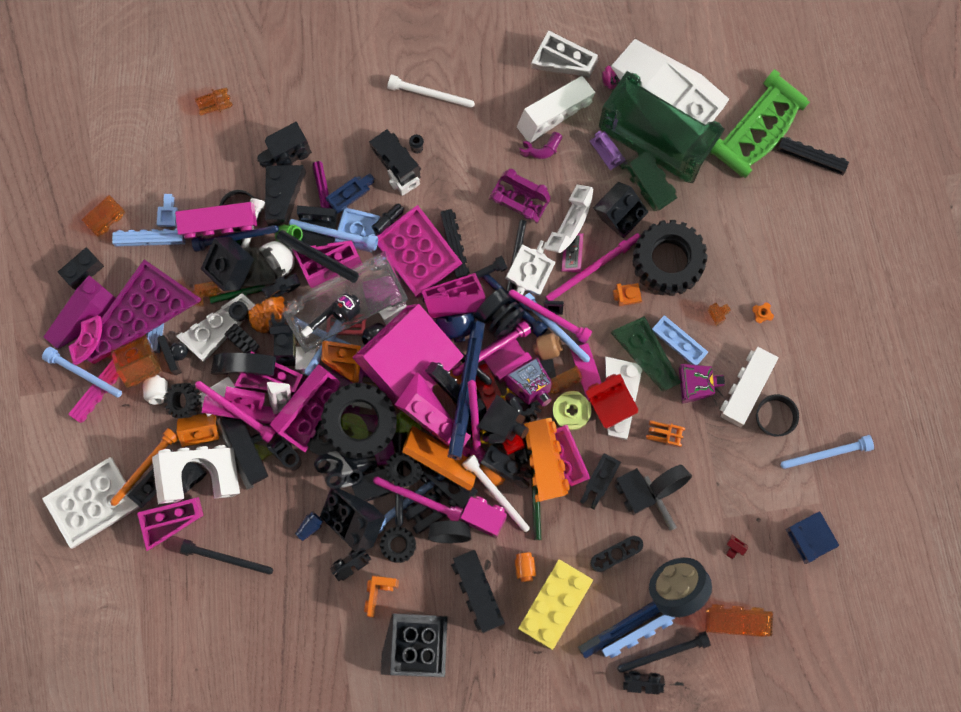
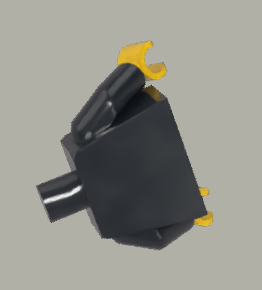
(503, 420)

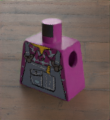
(530, 383)

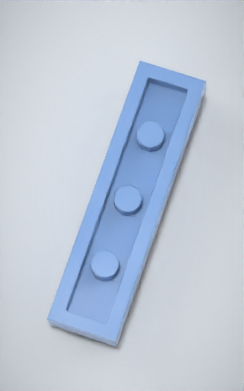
(631, 639)

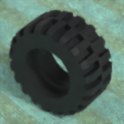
(679, 236)
(332, 420)

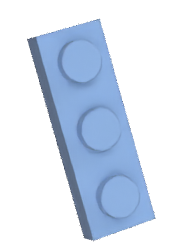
(679, 341)

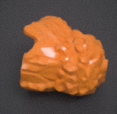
(261, 313)

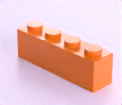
(546, 460)

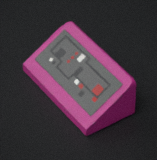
(573, 255)

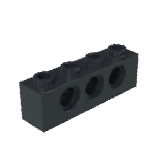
(441, 488)

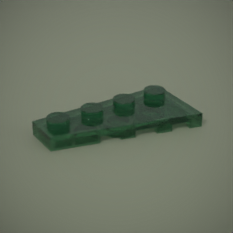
(646, 350)

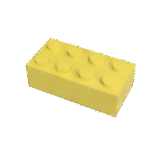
(555, 604)

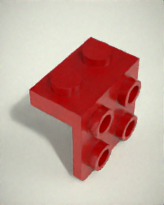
(612, 401)

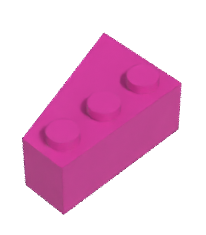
(340, 251)
(454, 297)

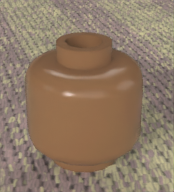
(548, 346)

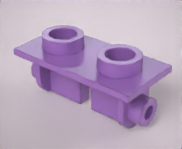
(607, 150)

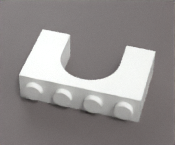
(218, 461)

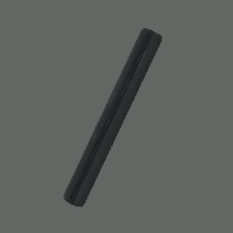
(317, 256)

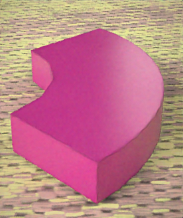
(87, 340)

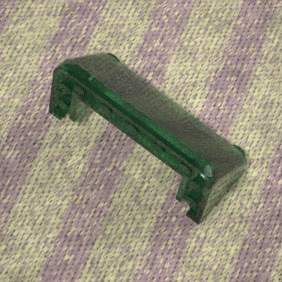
(654, 125)

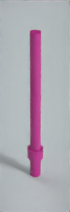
(623, 247)

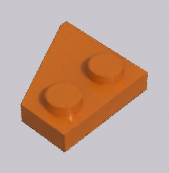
(339, 358)

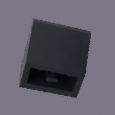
(621, 209)

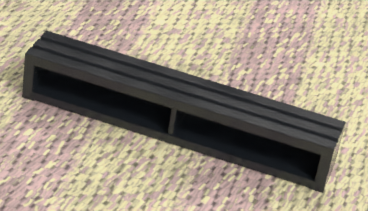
(813, 156)
(453, 240)
(444, 380)

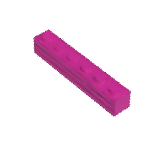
(94, 394)

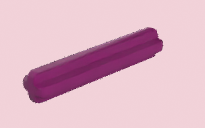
(321, 183)

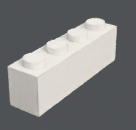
(749, 386)

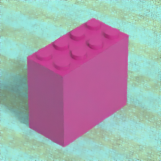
(404, 349)

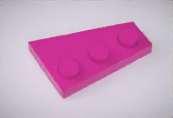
(575, 468)

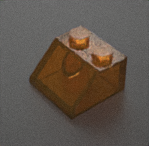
(136, 361)

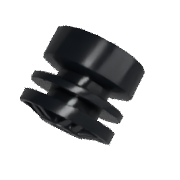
(495, 310)

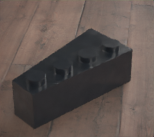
(478, 591)

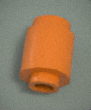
(525, 567)

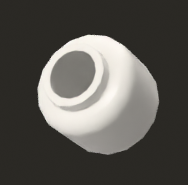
(155, 389)

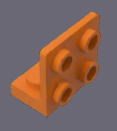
(385, 584)

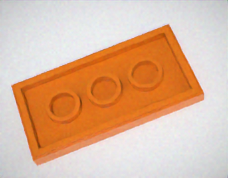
(435, 456)

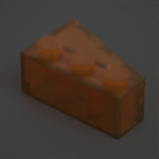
(739, 621)

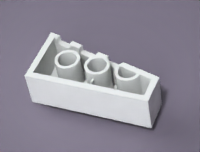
(555, 108)

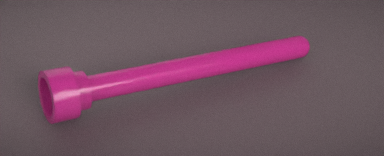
(521, 330)
(581, 333)
(266, 432)
(477, 450)
(452, 513)

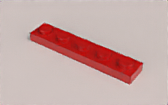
(487, 394)

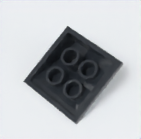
(415, 646)

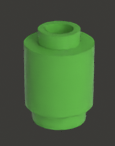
(292, 230)

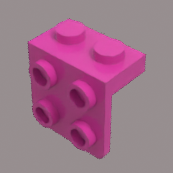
(506, 359)

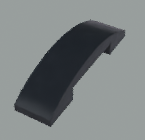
(243, 363)

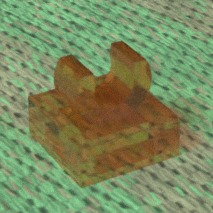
(718, 313)

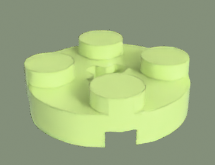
(576, 400)

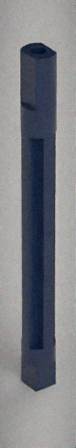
(463, 406)
(618, 630)

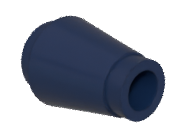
(309, 525)

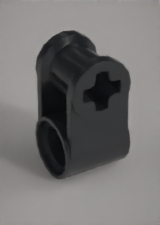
(283, 450)
(191, 475)

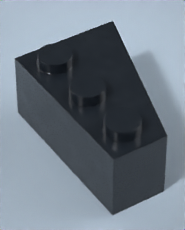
(395, 157)
(281, 191)

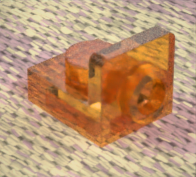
(207, 289)

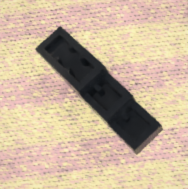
(245, 449)

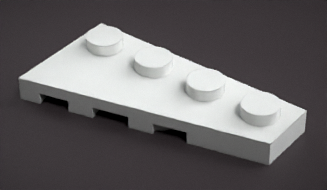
(209, 333)
(631, 375)

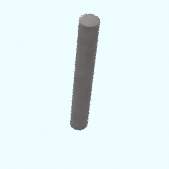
(661, 507)

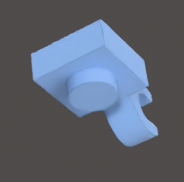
(166, 214)

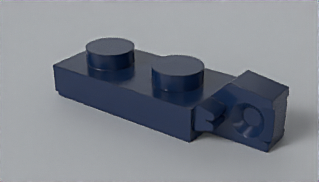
(349, 192)

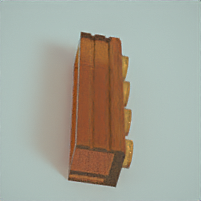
(565, 379)

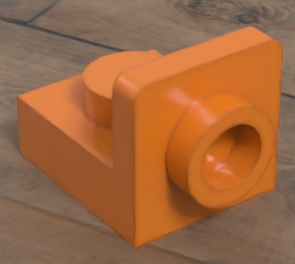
(627, 294)

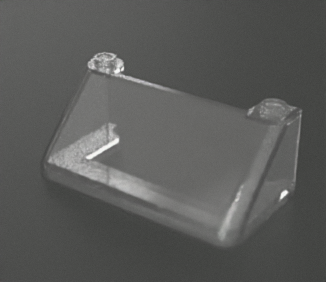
(375, 288)

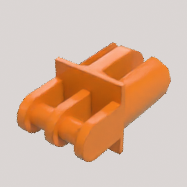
(665, 433)

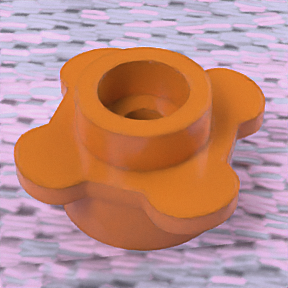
(759, 316)

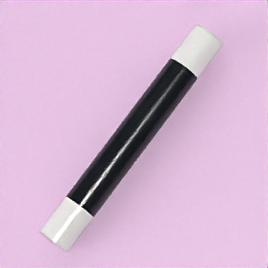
(317, 322)

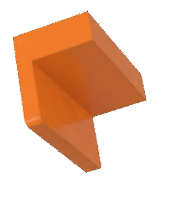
(197, 429)

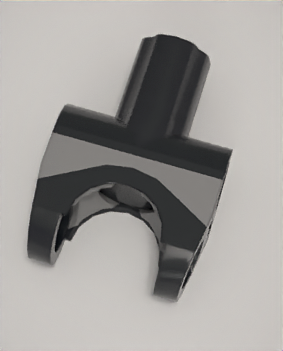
(346, 468)

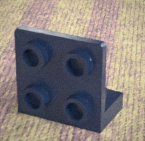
(812, 537)

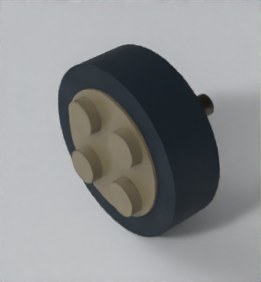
(680, 587)

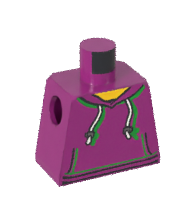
(698, 382)

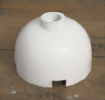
(279, 257)

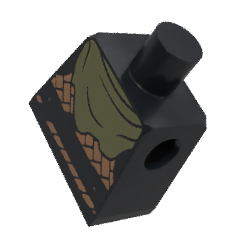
(285, 346)

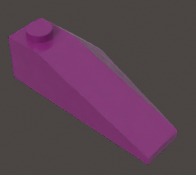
(86, 302)

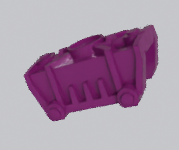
(524, 188)

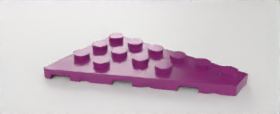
(140, 307)

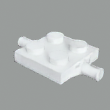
(530, 269)

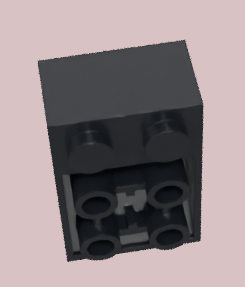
(352, 519)

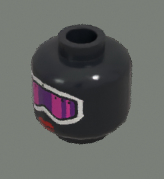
(346, 307)

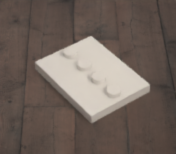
(84, 503)

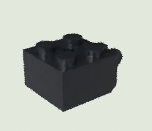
(285, 147)

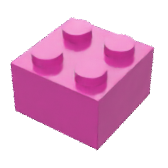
(483, 516)

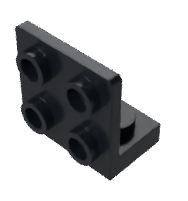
(318, 216)

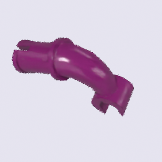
(547, 151)

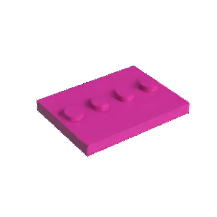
(418, 251)

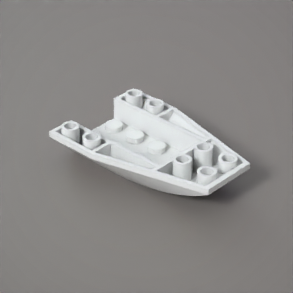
(671, 81)

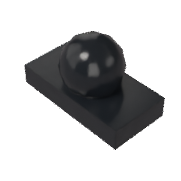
(173, 353)

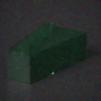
(650, 180)

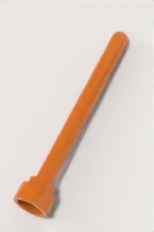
(168, 438)

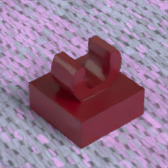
(736, 546)

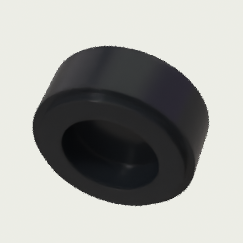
(238, 311)

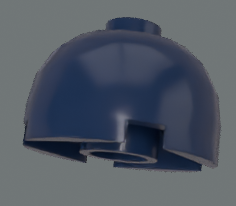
(456, 326)

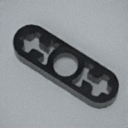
(627, 542)

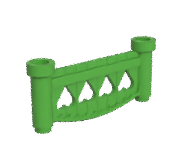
(778, 92)

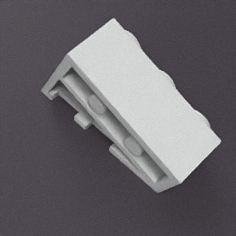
(564, 56)

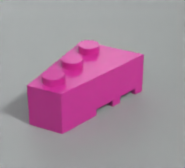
(281, 375)
(165, 521)

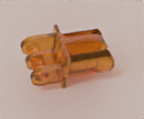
(210, 103)

